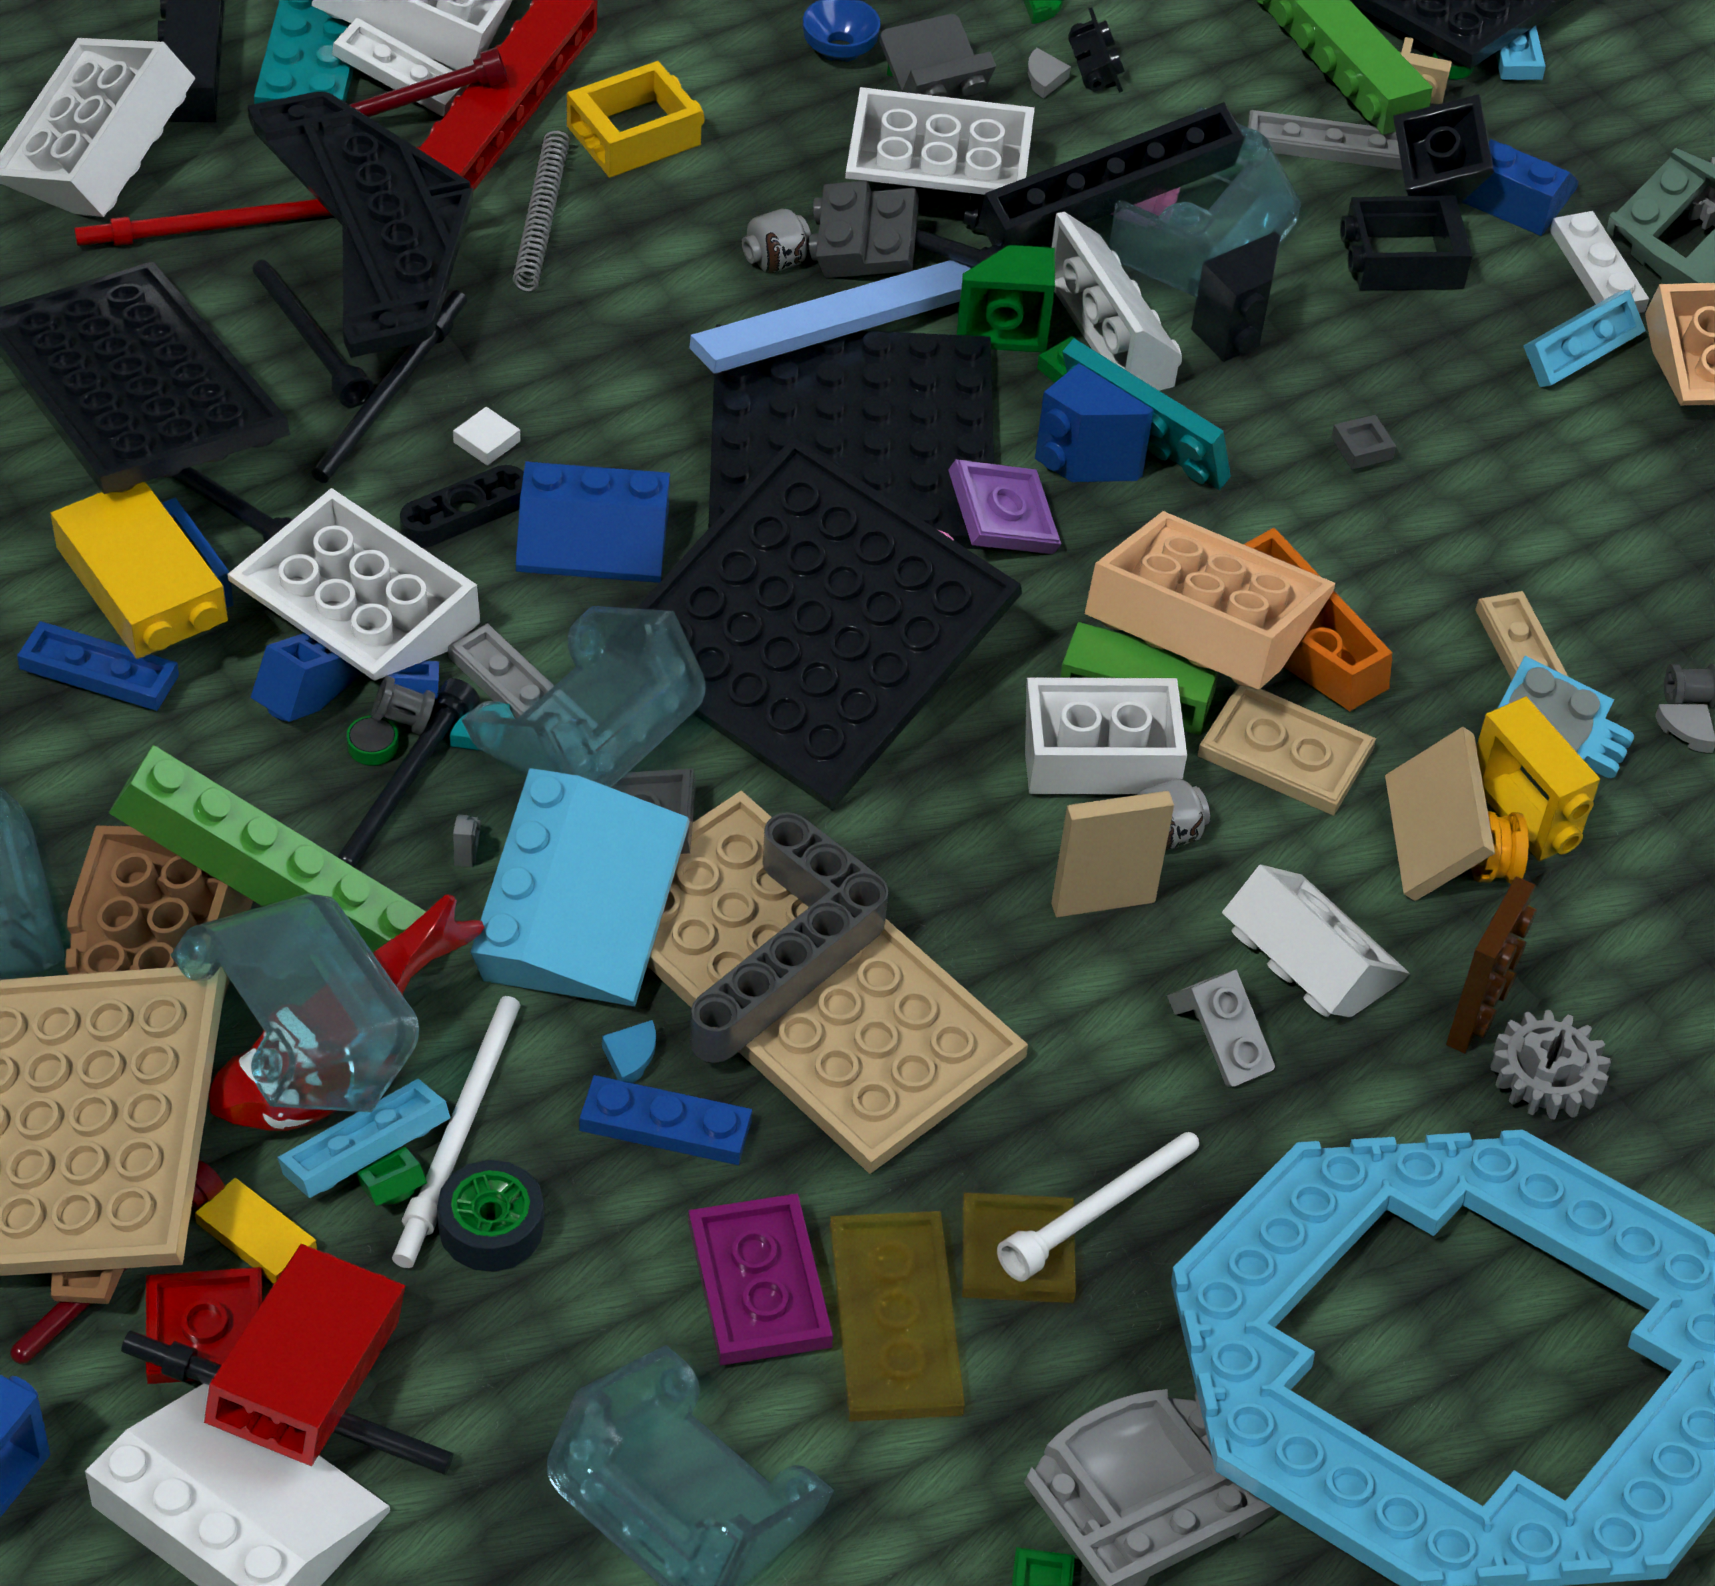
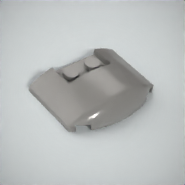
(1140, 1488)

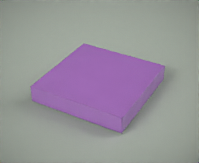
(1004, 507)

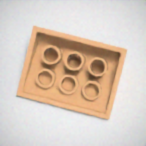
(1684, 339)
(1206, 598)

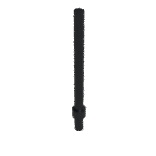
(386, 390)
(183, 1363)

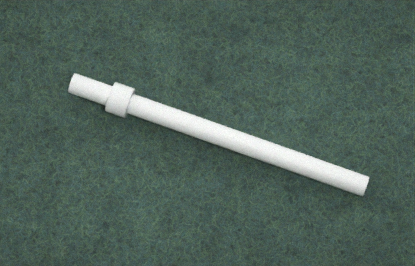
(421, 1211)

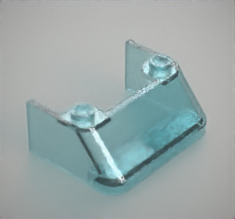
(1186, 235)

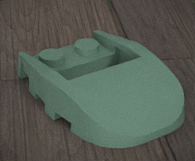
(1656, 208)

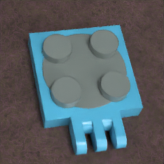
(1575, 713)

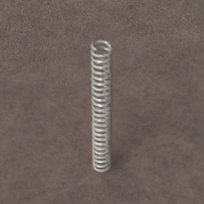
(542, 165)

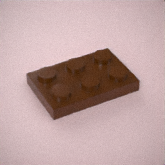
(1489, 973)

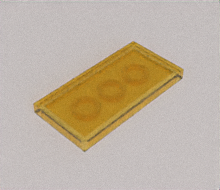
(896, 1316)

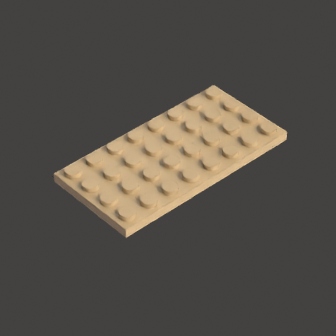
(872, 1047)

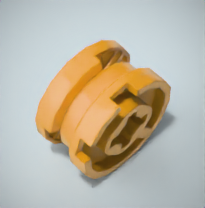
(1510, 847)

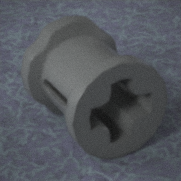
(1689, 685)
(403, 705)

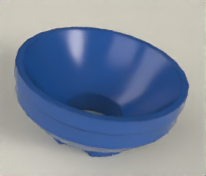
(844, 21)

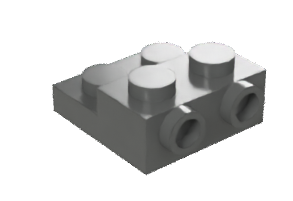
(864, 230)

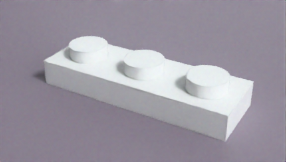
(391, 62)
(1596, 258)

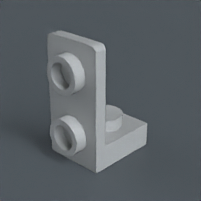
(1228, 1026)

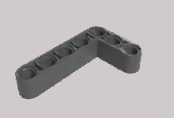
(842, 918)

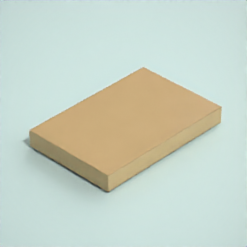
(1287, 748)
(1439, 814)
(1112, 853)

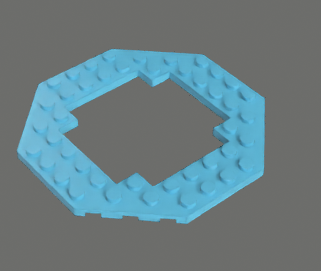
(1275, 1244)

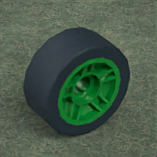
(484, 1190)

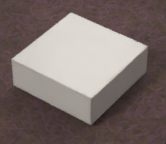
(486, 436)

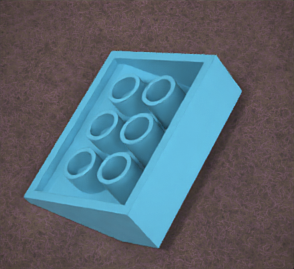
(579, 890)

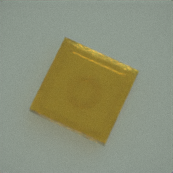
(993, 1218)

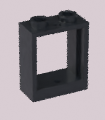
(1407, 218)

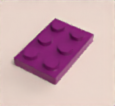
(759, 1279)

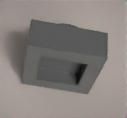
(1363, 441)

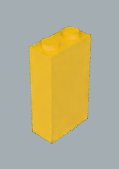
(139, 568)

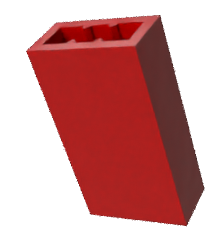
(304, 1354)

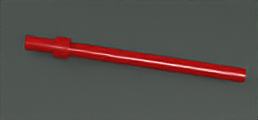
(123, 231)

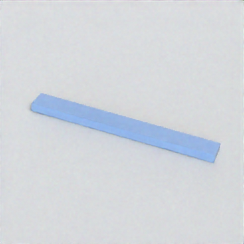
(829, 317)

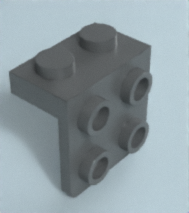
(936, 58)

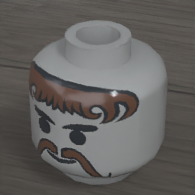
(776, 240)
(1189, 811)

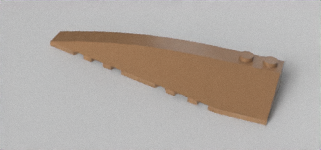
(130, 916)

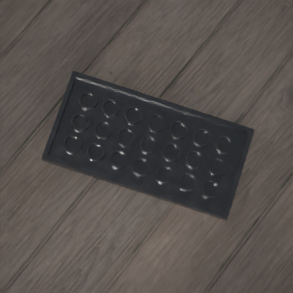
(134, 378)

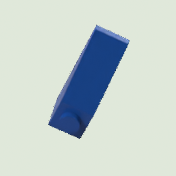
(300, 677)

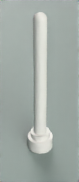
(1026, 1252)

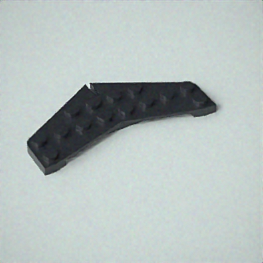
(395, 210)

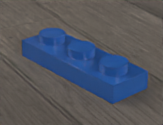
(97, 666)
(665, 1120)

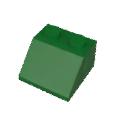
(1010, 298)

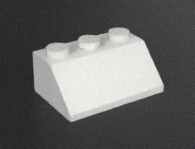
(1103, 735)
(1312, 942)

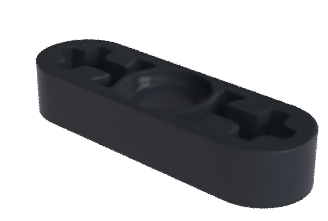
(435, 520)

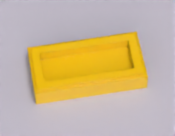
(252, 1229)

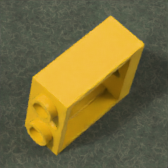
(645, 143)
(1524, 737)

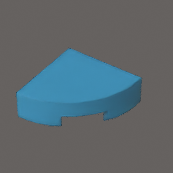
(630, 1050)

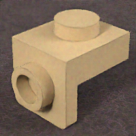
(1432, 69)

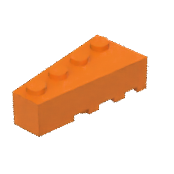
(1338, 650)

